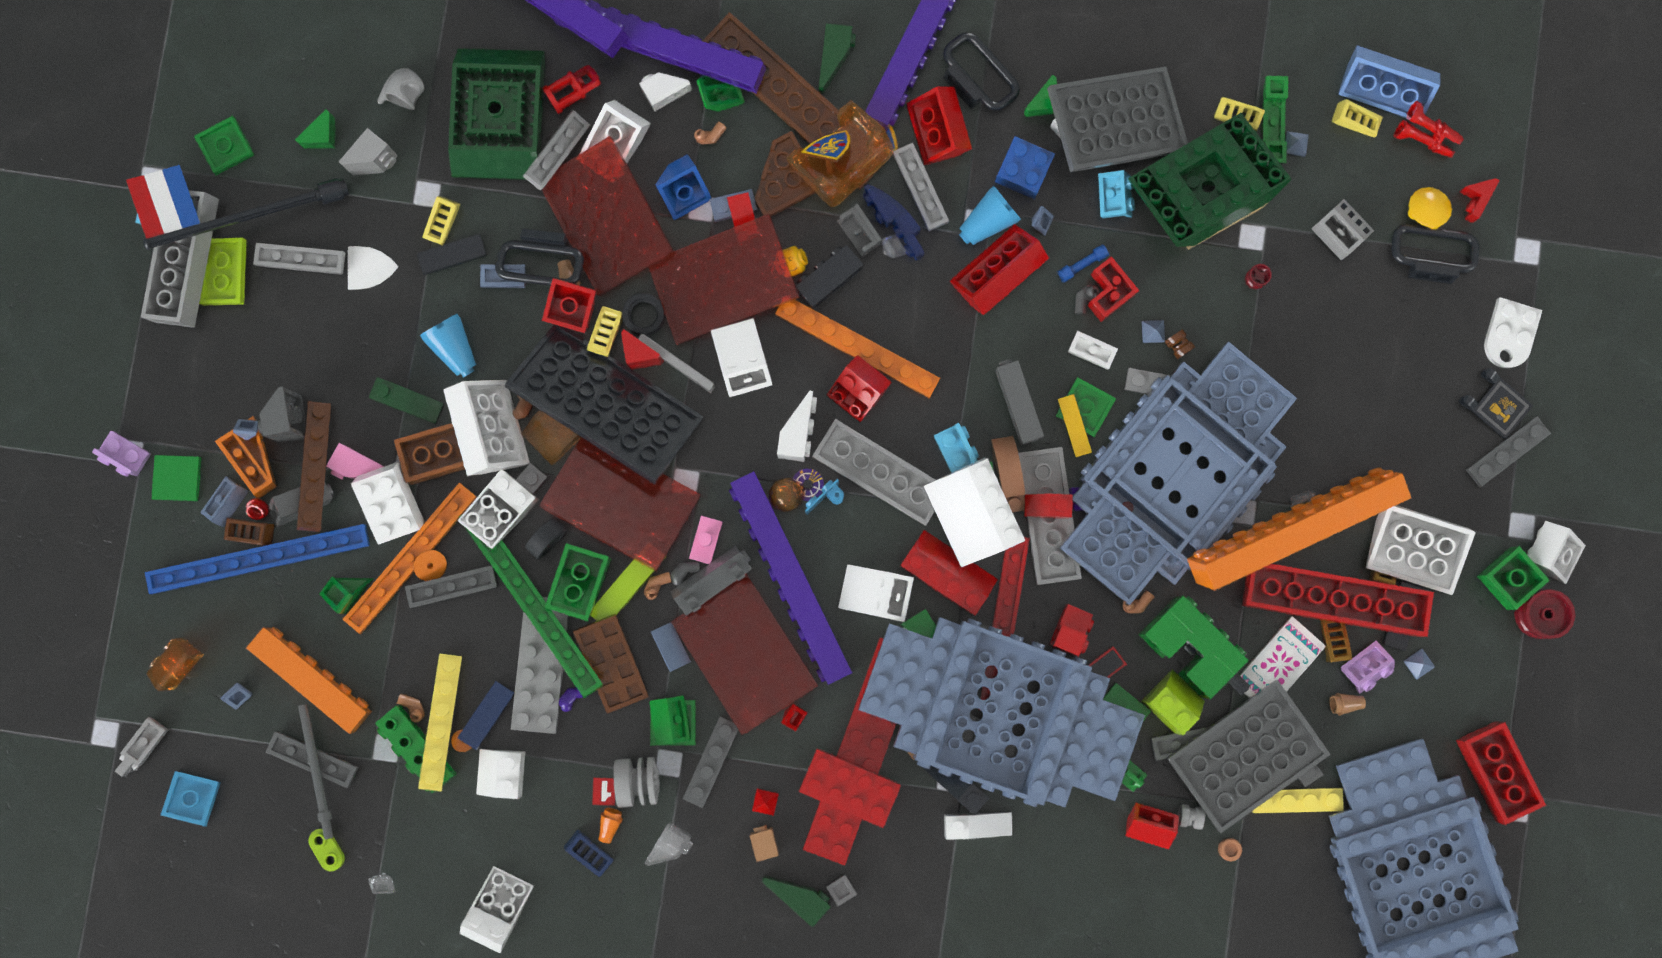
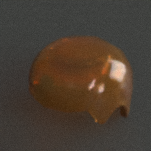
(786, 494)

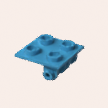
(830, 491)

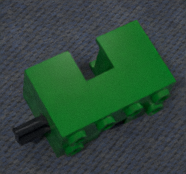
(1216, 656)

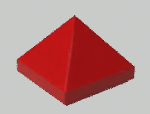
(793, 717)
(765, 802)

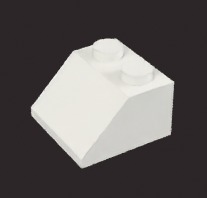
(1556, 551)
(500, 773)

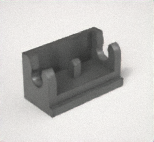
(859, 230)

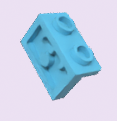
(1115, 194)
(956, 448)

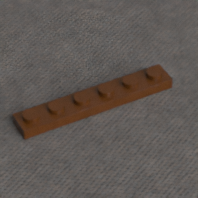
(313, 466)

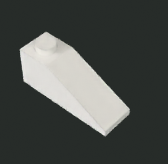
(978, 825)

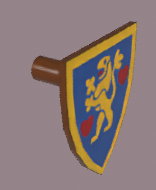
(830, 148)

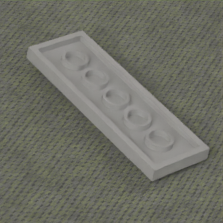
(876, 471)
(1046, 474)
(537, 681)

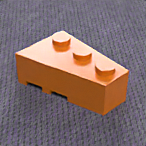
(249, 461)

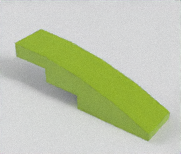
(622, 590)

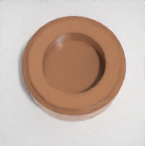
(1230, 849)

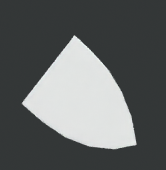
(368, 267)

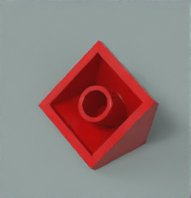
(638, 354)

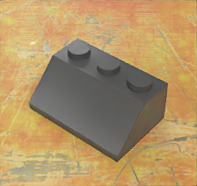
(283, 417)

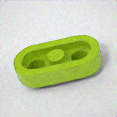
(327, 848)

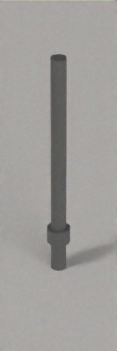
(324, 815)

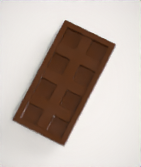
(612, 661)

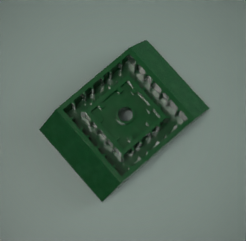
(502, 142)
(1228, 159)

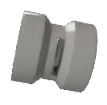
(1191, 817)

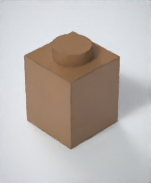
(764, 843)

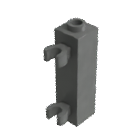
(1019, 401)
(711, 580)

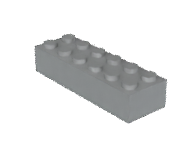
(179, 272)

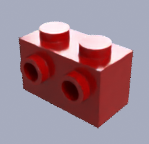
(1152, 825)

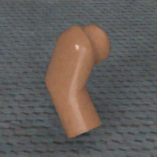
(522, 409)
(654, 584)

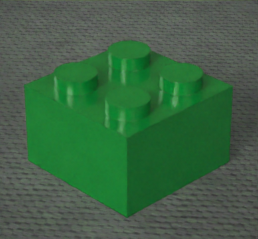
(1513, 578)

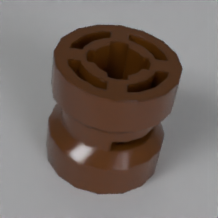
(1182, 349)

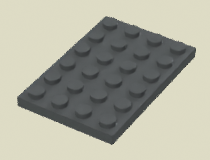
(1117, 118)
(1248, 756)

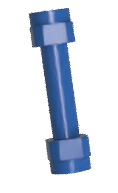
(1067, 272)

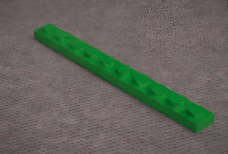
(541, 618)

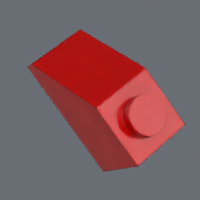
(1048, 505)

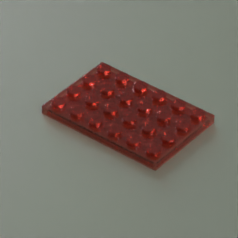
(606, 216)
(723, 279)
(619, 504)
(744, 655)

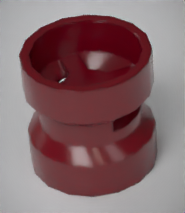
(1262, 274)

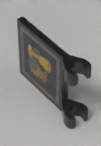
(1500, 406)

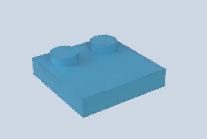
(190, 798)

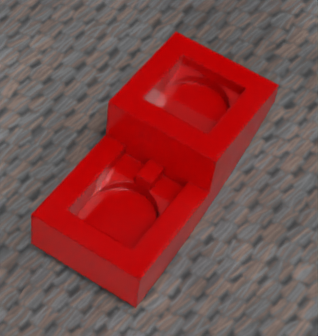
(740, 208)

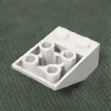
(741, 357)
(794, 435)
(498, 509)
(876, 593)
(496, 909)

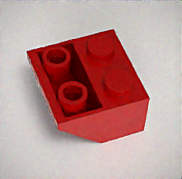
(858, 388)

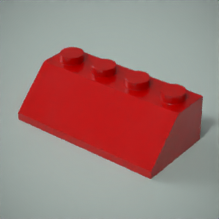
(999, 269)
(940, 570)

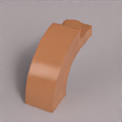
(1009, 472)

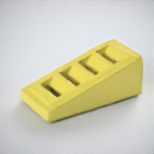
(1241, 107)
(1344, 114)
(434, 217)
(610, 318)

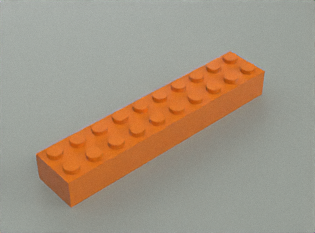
(1298, 528)

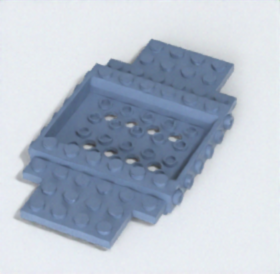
(1224, 418)
(1067, 736)
(1398, 814)

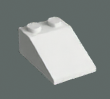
(622, 125)

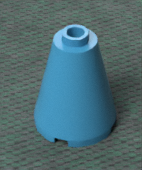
(988, 218)
(451, 345)

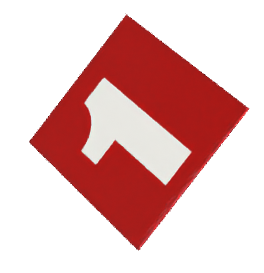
(603, 791)

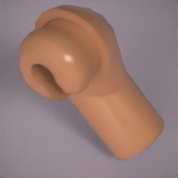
(710, 137)
(1139, 605)
(414, 707)

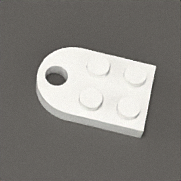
(1511, 330)

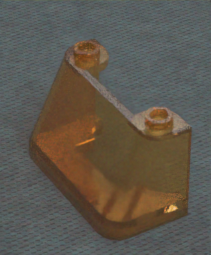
(867, 153)

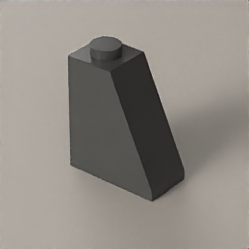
(285, 506)

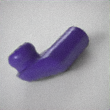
(568, 698)

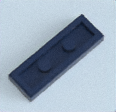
(486, 715)

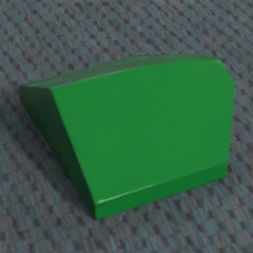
(719, 95)

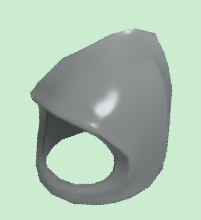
(402, 88)

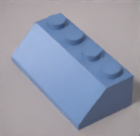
(1387, 82)

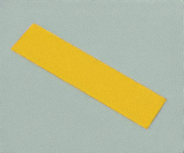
(1074, 425)

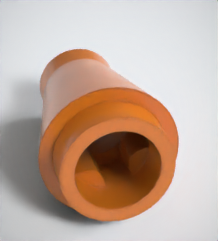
(609, 824)

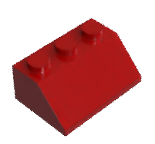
(939, 125)

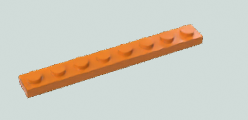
(855, 344)
(402, 566)

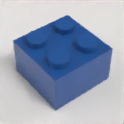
(1024, 167)

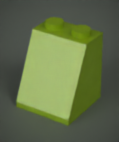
(1174, 703)

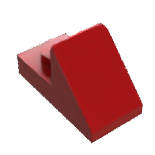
(1480, 195)

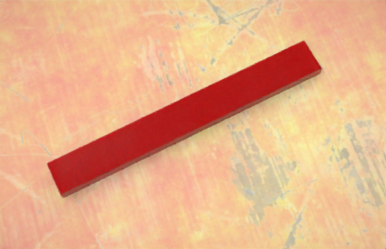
(1008, 597)

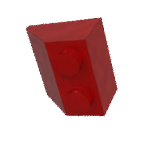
(569, 305)

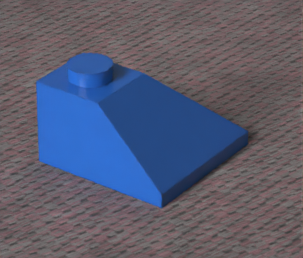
(682, 187)

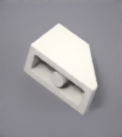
(663, 89)

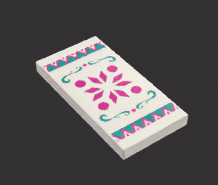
(1282, 657)

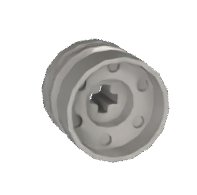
(636, 782)

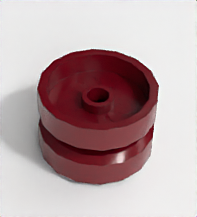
(1546, 615)

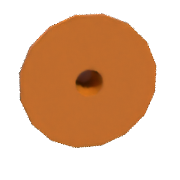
(430, 565)

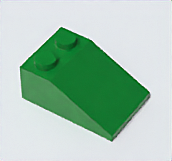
(578, 582)

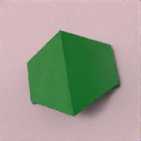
(344, 592)

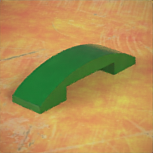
(1273, 120)

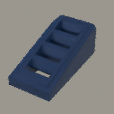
(583, 859)

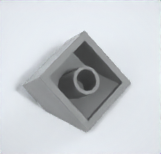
(368, 155)

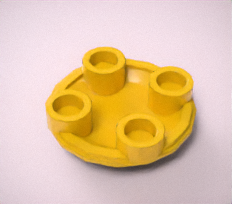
(1429, 207)

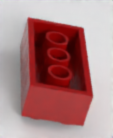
(1500, 772)
(850, 787)

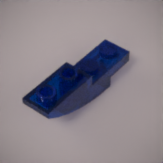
(891, 212)

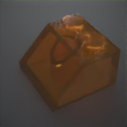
(549, 436)
(173, 664)

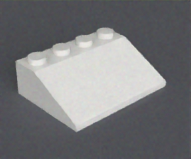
(485, 426)
(974, 512)
(1419, 548)

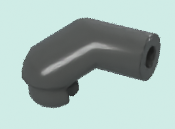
(1084, 296)
(679, 573)

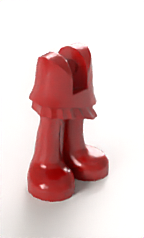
(1439, 131)

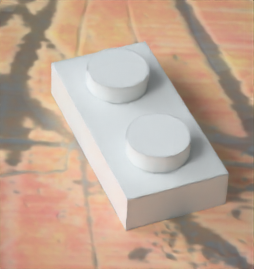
(1092, 350)

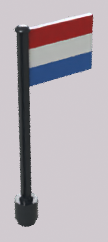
(170, 215)

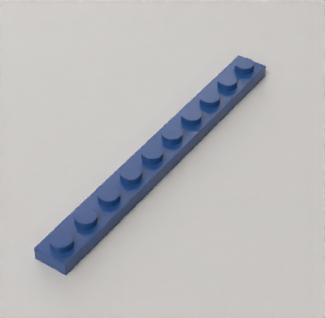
(257, 559)

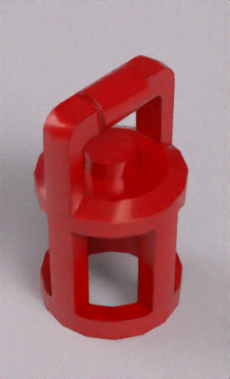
(578, 85)

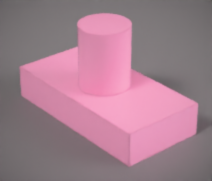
(705, 540)

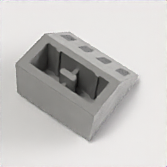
(1342, 229)

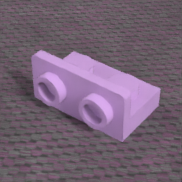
(123, 454)
(1369, 667)

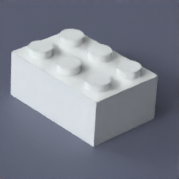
(387, 503)

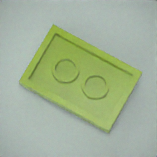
(225, 273)

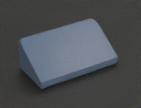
(224, 501)
(670, 647)

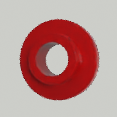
(257, 509)

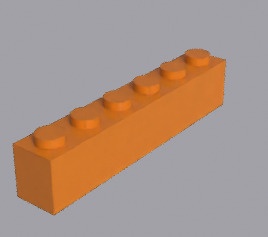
(309, 679)

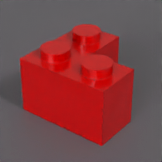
(1116, 289)
(1071, 630)

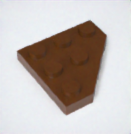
(779, 182)

